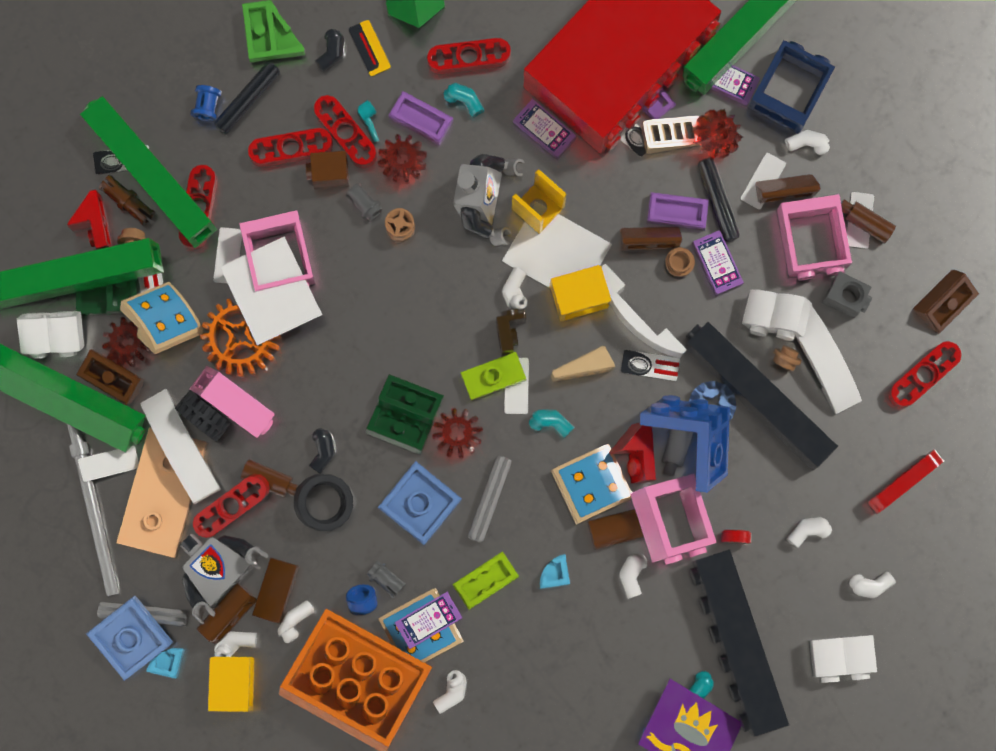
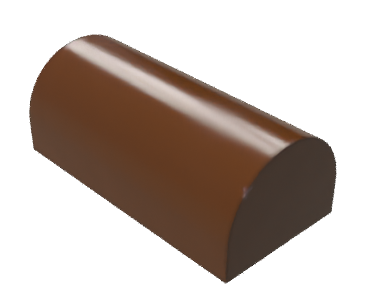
(110, 377)
(615, 529)
(227, 613)

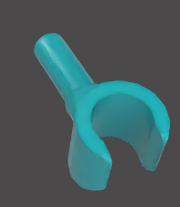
(365, 112)

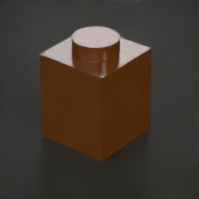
(328, 169)

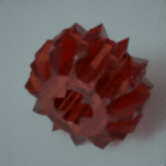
(717, 123)
(414, 156)
(118, 350)
(467, 433)

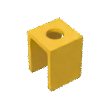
(544, 190)
(580, 293)
(231, 684)

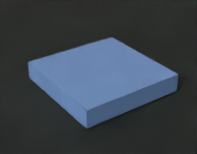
(420, 503)
(129, 637)

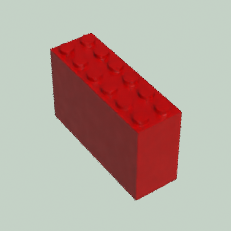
(616, 62)

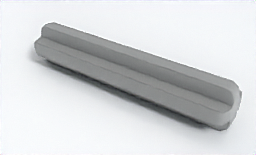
(489, 499)
(161, 615)

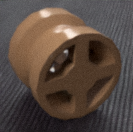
(400, 218)

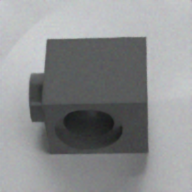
(835, 299)

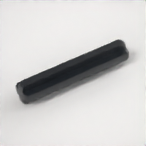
(247, 97)
(718, 199)

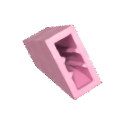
(233, 402)

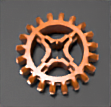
(233, 348)

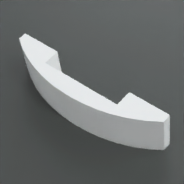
(664, 342)
(828, 365)
(179, 446)

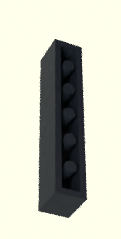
(740, 644)

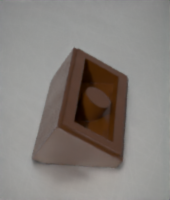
(787, 188)
(650, 238)
(946, 300)
(275, 590)

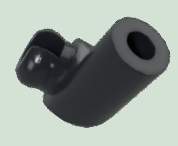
(334, 49)
(325, 448)

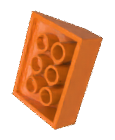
(354, 680)

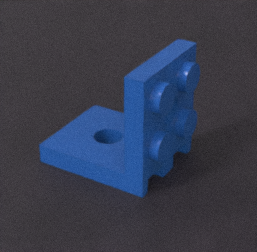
(712, 431)

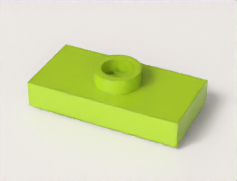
(493, 376)
(485, 580)

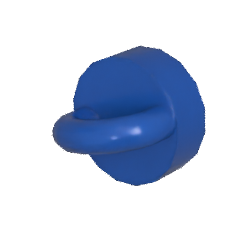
(361, 599)

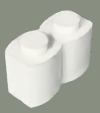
(777, 314)
(50, 333)
(843, 657)

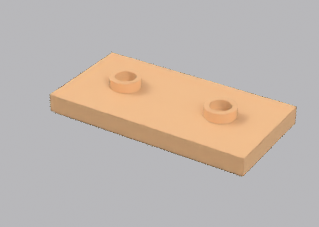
(156, 503)

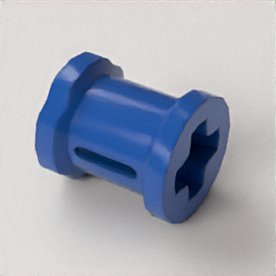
(206, 103)

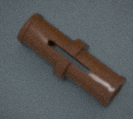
(127, 200)

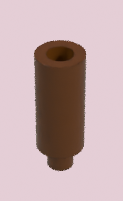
(868, 220)
(279, 483)

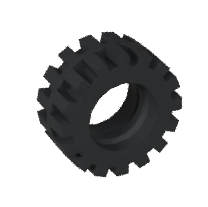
(203, 415)

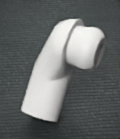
(808, 138)
(512, 291)
(807, 527)
(630, 572)
(871, 588)
(291, 619)
(233, 641)
(454, 692)

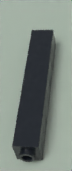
(760, 395)

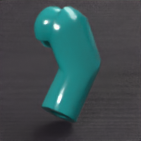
(464, 94)
(550, 418)
(703, 684)

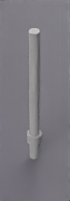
(78, 450)

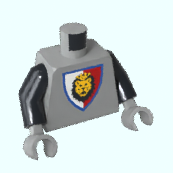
(478, 194)
(215, 569)

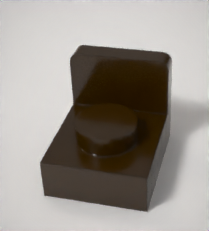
(506, 336)

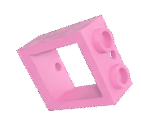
(812, 207)
(274, 226)
(653, 526)

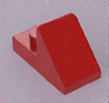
(92, 215)
(639, 445)

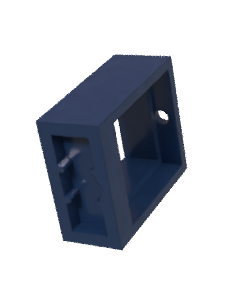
(775, 109)

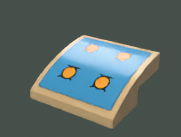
(162, 317)
(592, 484)
(432, 646)

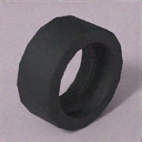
(344, 511)

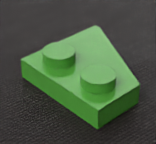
(268, 33)

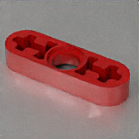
(478, 64)
(339, 110)
(270, 157)
(209, 187)
(935, 354)
(905, 481)
(209, 511)

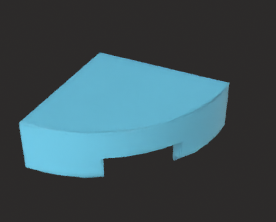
(555, 573)
(167, 663)

